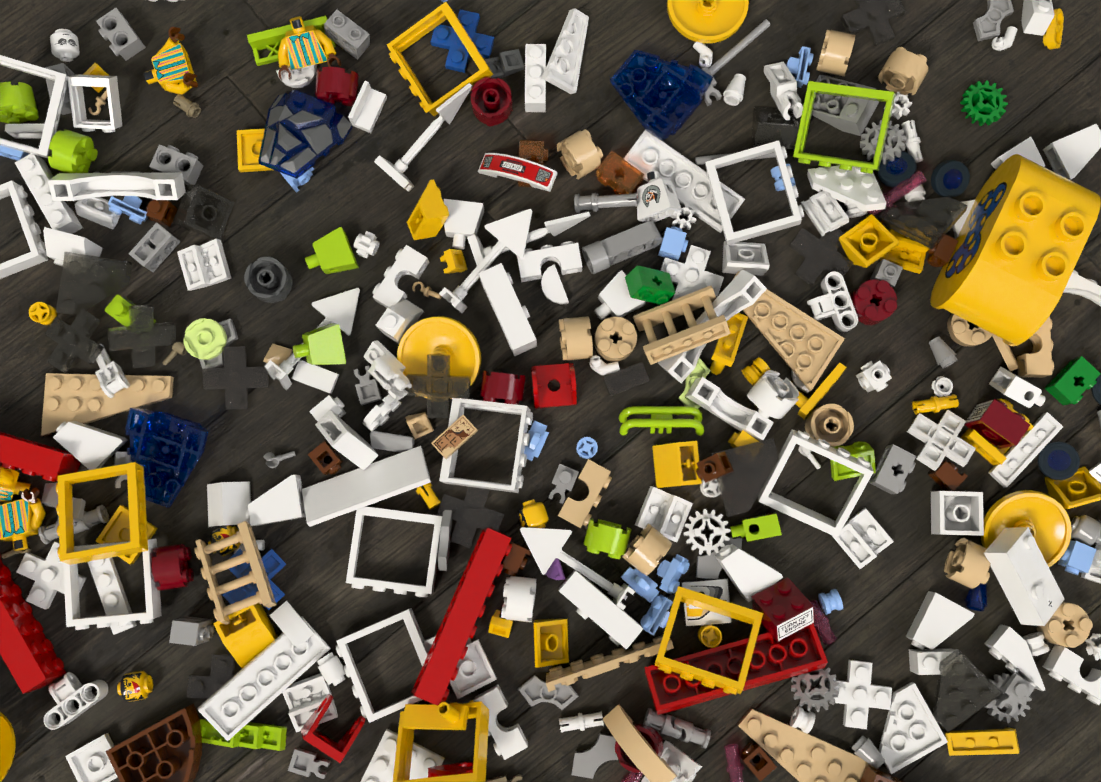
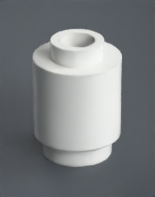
(331, 669)

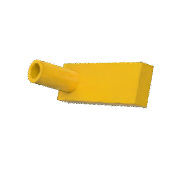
(728, 345)
(808, 404)
(435, 717)
(982, 742)

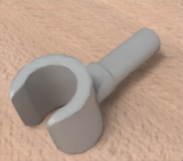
(273, 461)

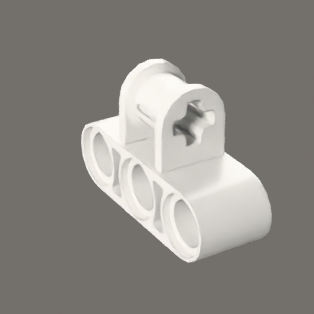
(825, 305)
(65, 699)

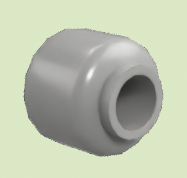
(1086, 530)

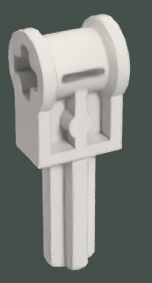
(110, 375)

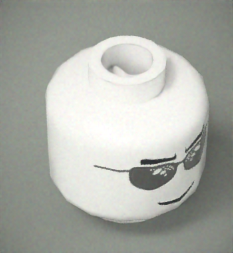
(64, 45)

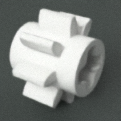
(900, 105)
(682, 223)
(366, 244)
(1094, 646)

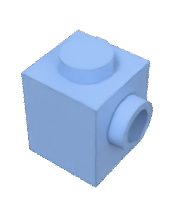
(673, 243)
(1077, 558)

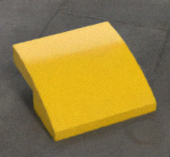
(907, 254)

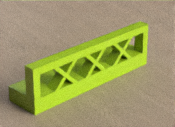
(273, 37)

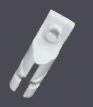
(783, 89)
(387, 370)

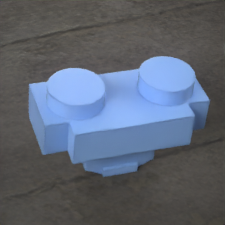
(799, 65)
(129, 206)
(537, 439)
(671, 573)
(640, 583)
(657, 614)

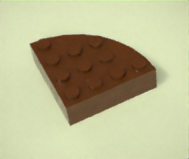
(162, 752)

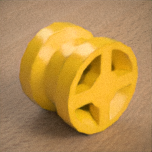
(37, 311)

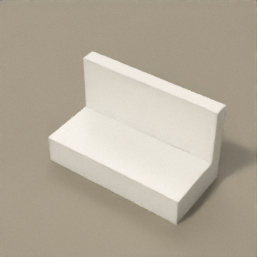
(367, 108)

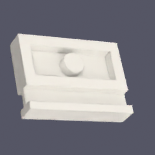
(825, 212)

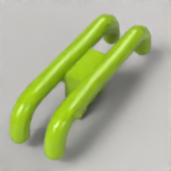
(661, 418)

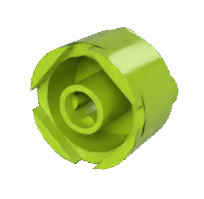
(17, 103)
(71, 152)
(606, 537)

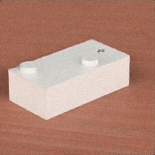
(508, 309)
(1024, 576)
(601, 609)

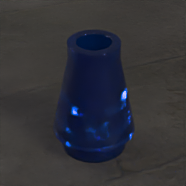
(977, 598)

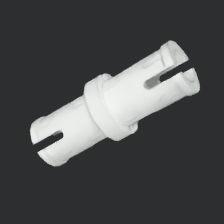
(912, 140)
(581, 721)

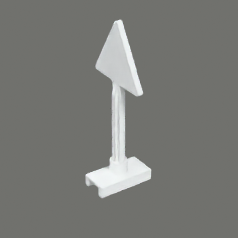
(447, 113)
(554, 227)
(511, 233)
(336, 309)
(548, 544)

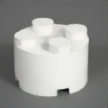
(773, 395)
(520, 598)

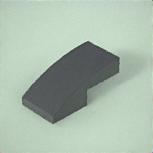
(505, 64)

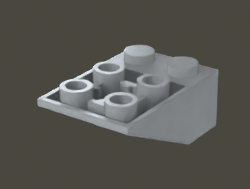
(842, 112)

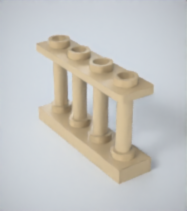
(687, 339)
(257, 575)

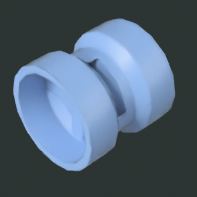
(779, 186)

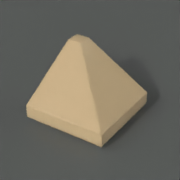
(277, 354)
(419, 424)

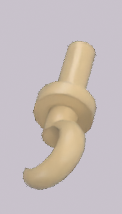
(100, 101)
(427, 291)

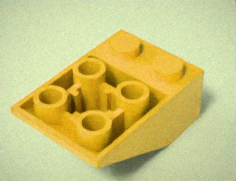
(246, 633)

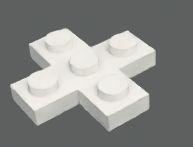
(691, 275)
(941, 440)
(47, 576)
(860, 694)

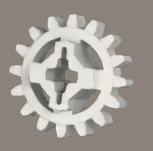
(717, 531)

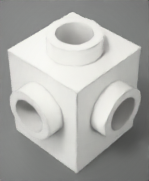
(868, 380)

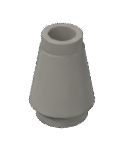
(942, 352)
(868, 752)

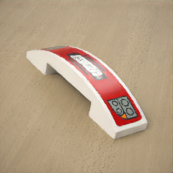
(518, 169)

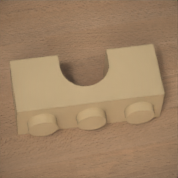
(1040, 361)
(578, 511)

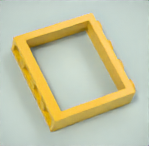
(419, 30)
(137, 514)
(720, 607)
(405, 745)

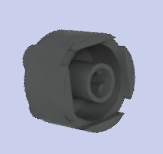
(266, 269)

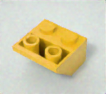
(428, 213)
(676, 464)

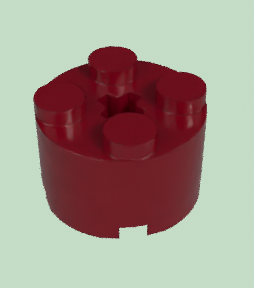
(336, 85)
(499, 108)
(884, 301)
(503, 387)
(171, 566)
(650, 736)

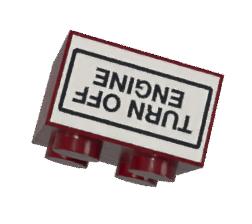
(997, 424)
(783, 609)

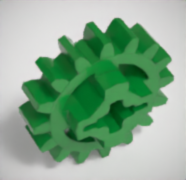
(983, 103)

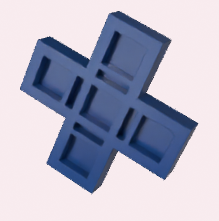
(447, 38)
(272, 565)

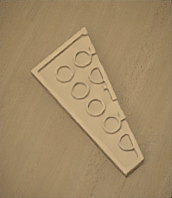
(796, 337)
(83, 400)
(601, 664)
(801, 753)

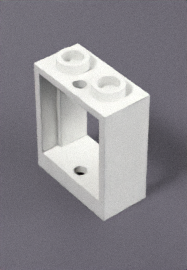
(75, 86)

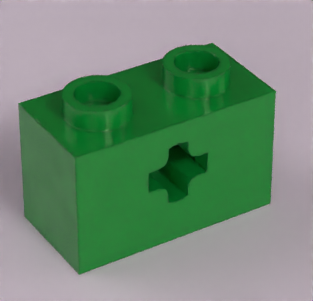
(650, 285)
(1073, 381)

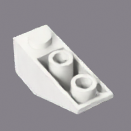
(1037, 16)
(1014, 651)

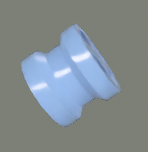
(584, 446)
(830, 601)

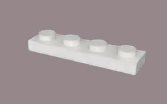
(1026, 450)
(110, 591)

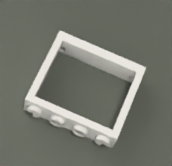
(54, 109)
(791, 192)
(30, 229)
(448, 466)
(800, 512)
(381, 585)
(72, 603)
(352, 671)

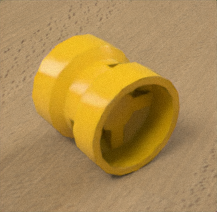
(755, 371)
(711, 638)

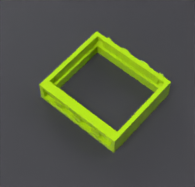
(845, 91)

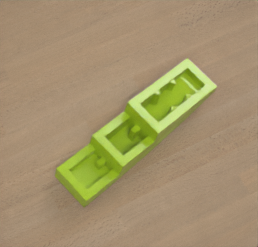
(250, 736)

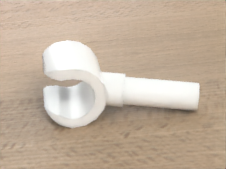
(806, 452)

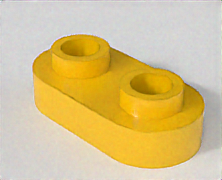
(1053, 35)

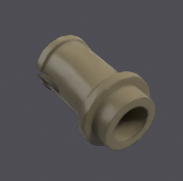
(191, 108)

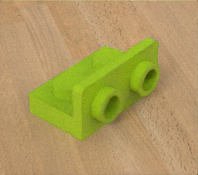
(858, 449)

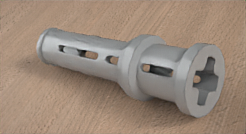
(595, 202)

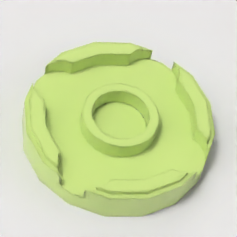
(205, 339)

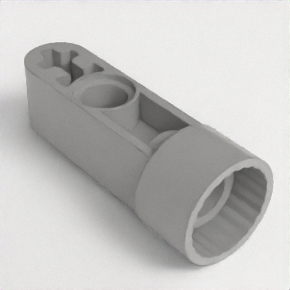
(621, 246)

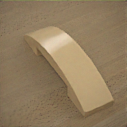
(637, 747)

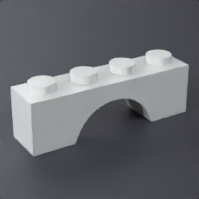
(58, 213)
(715, 401)

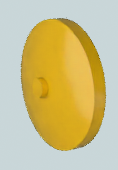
(707, 19)
(440, 336)
(1039, 513)

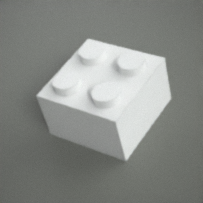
(957, 513)

